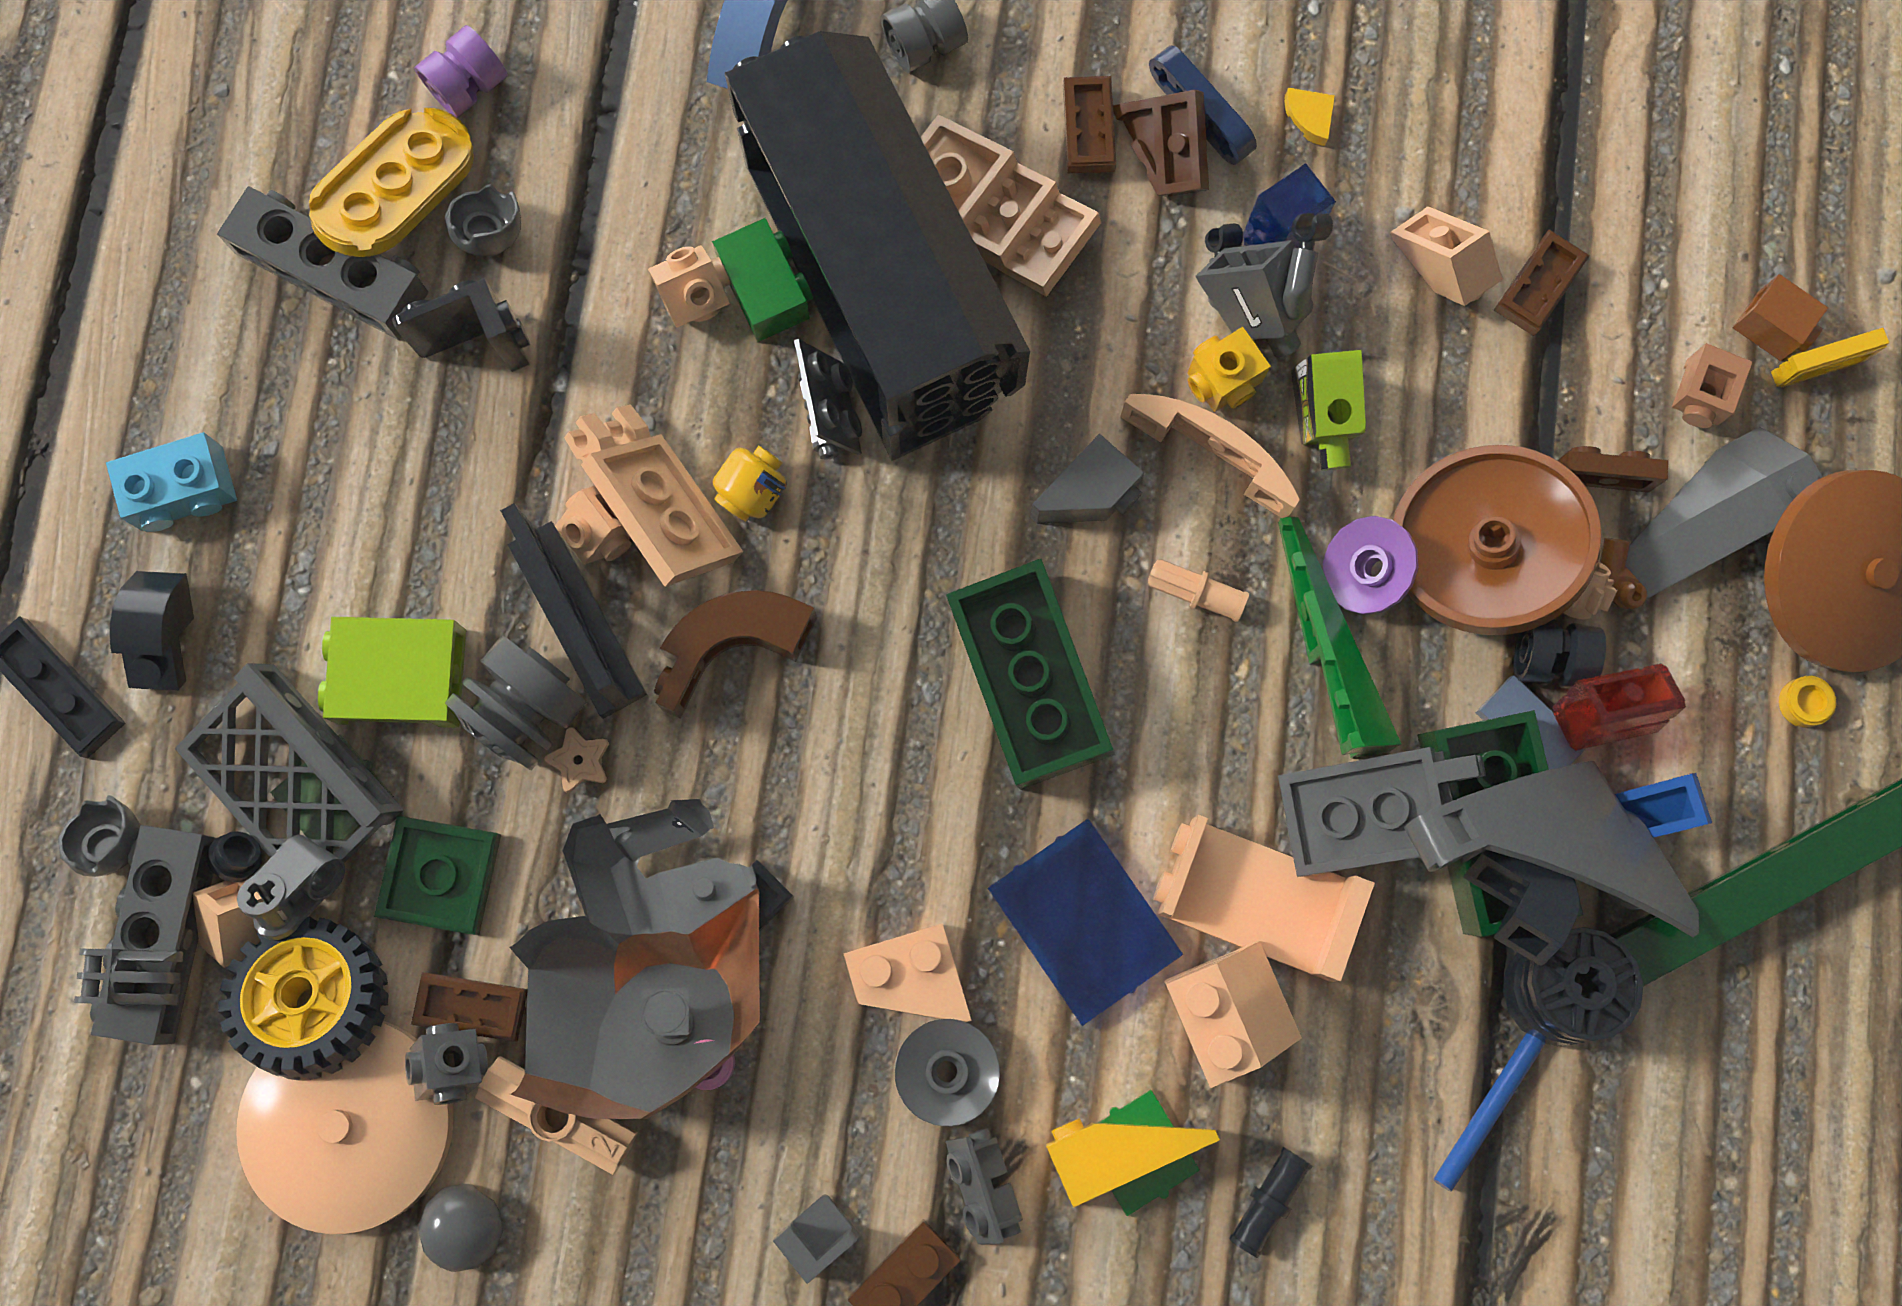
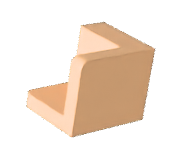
(222, 924)

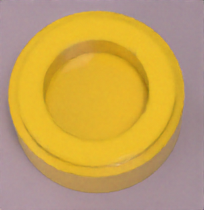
(1807, 701)

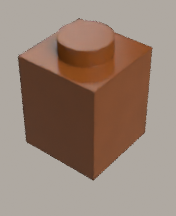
(1781, 318)

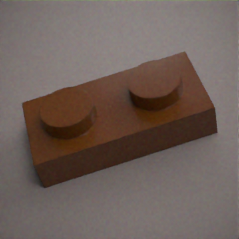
(1621, 472)
(908, 1271)

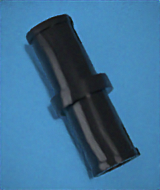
(1270, 1202)

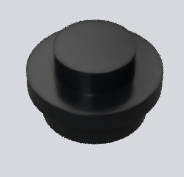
(234, 856)

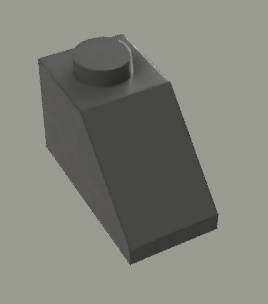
(1090, 487)

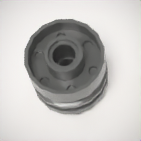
(516, 702)

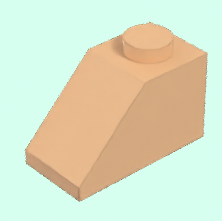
(1449, 254)

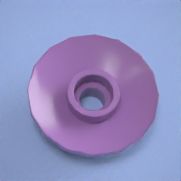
(1356, 551)

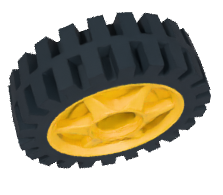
(325, 1030)

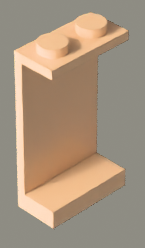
(1254, 895)

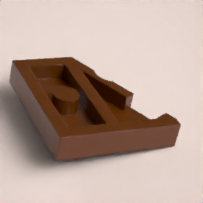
(1169, 140)

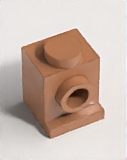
(1722, 380)

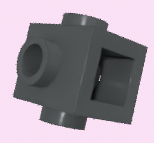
(433, 1077)

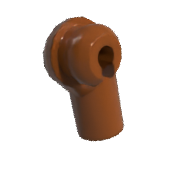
(1630, 590)

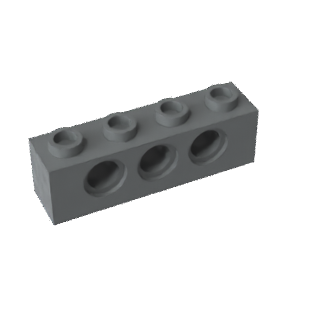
(254, 234)
(174, 913)

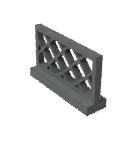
(309, 741)

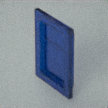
(1085, 922)

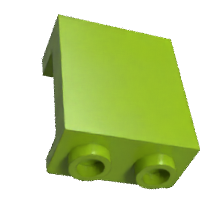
(392, 670)

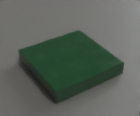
(437, 875)

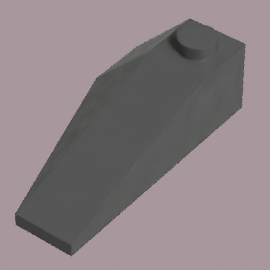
(1721, 509)

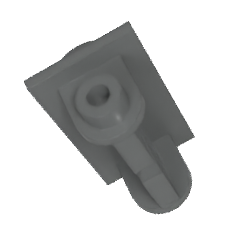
(988, 1211)

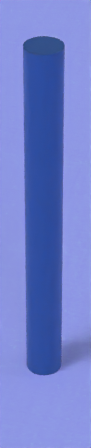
(1488, 1112)

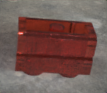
(1618, 706)

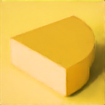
(1310, 113)

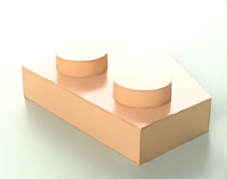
(909, 975)

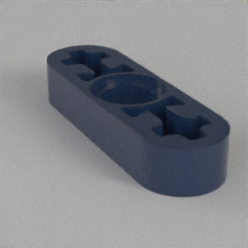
(1224, 126)

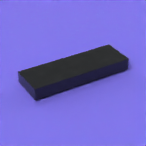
(56, 689)

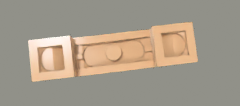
(1159, 413)

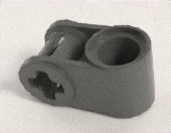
(290, 881)

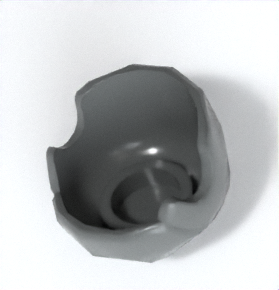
(484, 221)
(99, 837)
(460, 1228)

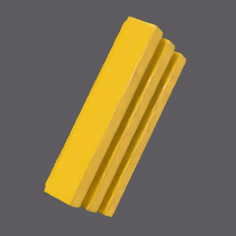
(1830, 358)

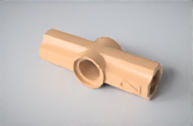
(595, 1140)

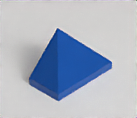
(1668, 805)

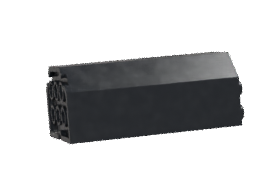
(876, 238)

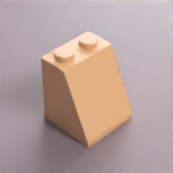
(1233, 1013)

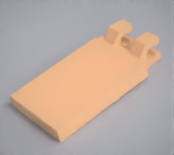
(652, 496)

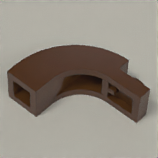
(726, 623)

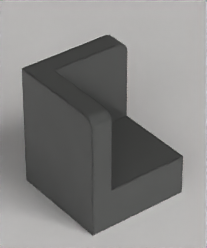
(816, 1238)

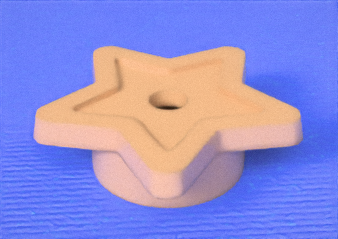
(588, 770)

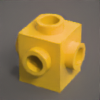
(1227, 370)

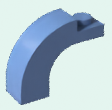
(742, 31)

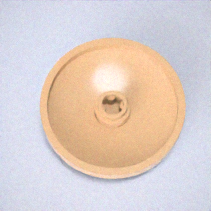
(343, 1145)

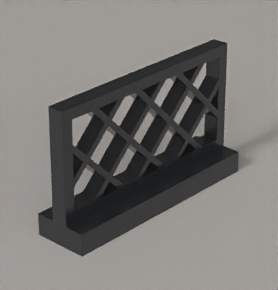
(573, 614)

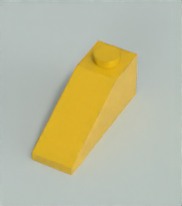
(1110, 1155)

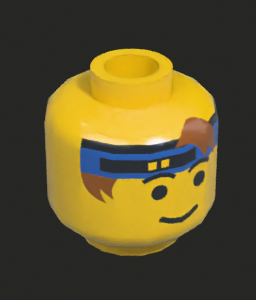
(749, 483)

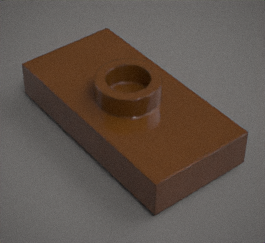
(1089, 124)
(1541, 283)
(484, 1006)

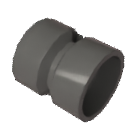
(921, 30)

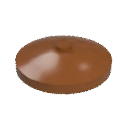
(1500, 539)
(1839, 571)

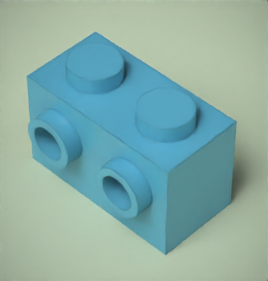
(171, 482)

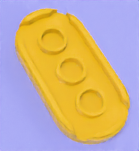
(390, 182)

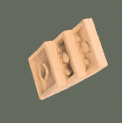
(1008, 208)

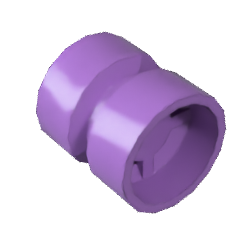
(461, 71)

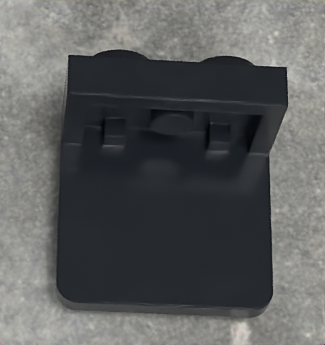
(460, 316)

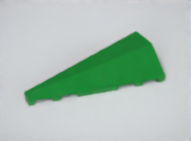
(1356, 705)

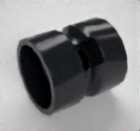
(1559, 654)

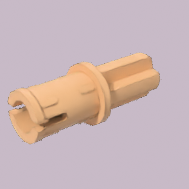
(1198, 589)

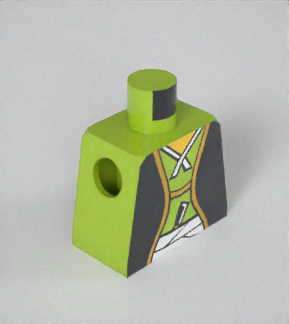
(1332, 386)

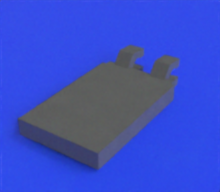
(1359, 808)

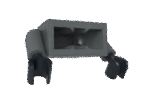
(1264, 284)

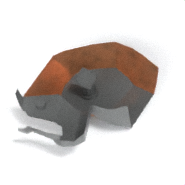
(641, 973)

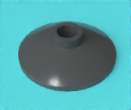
(951, 1101)

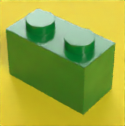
(763, 280)

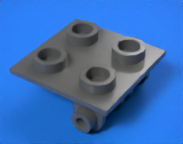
(826, 389)

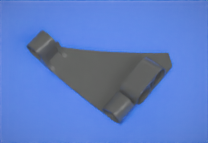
(1565, 824)

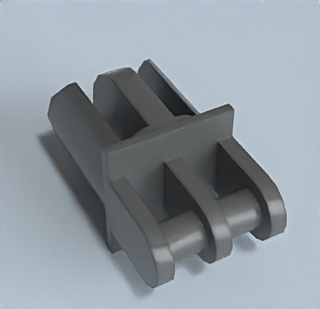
(122, 975)

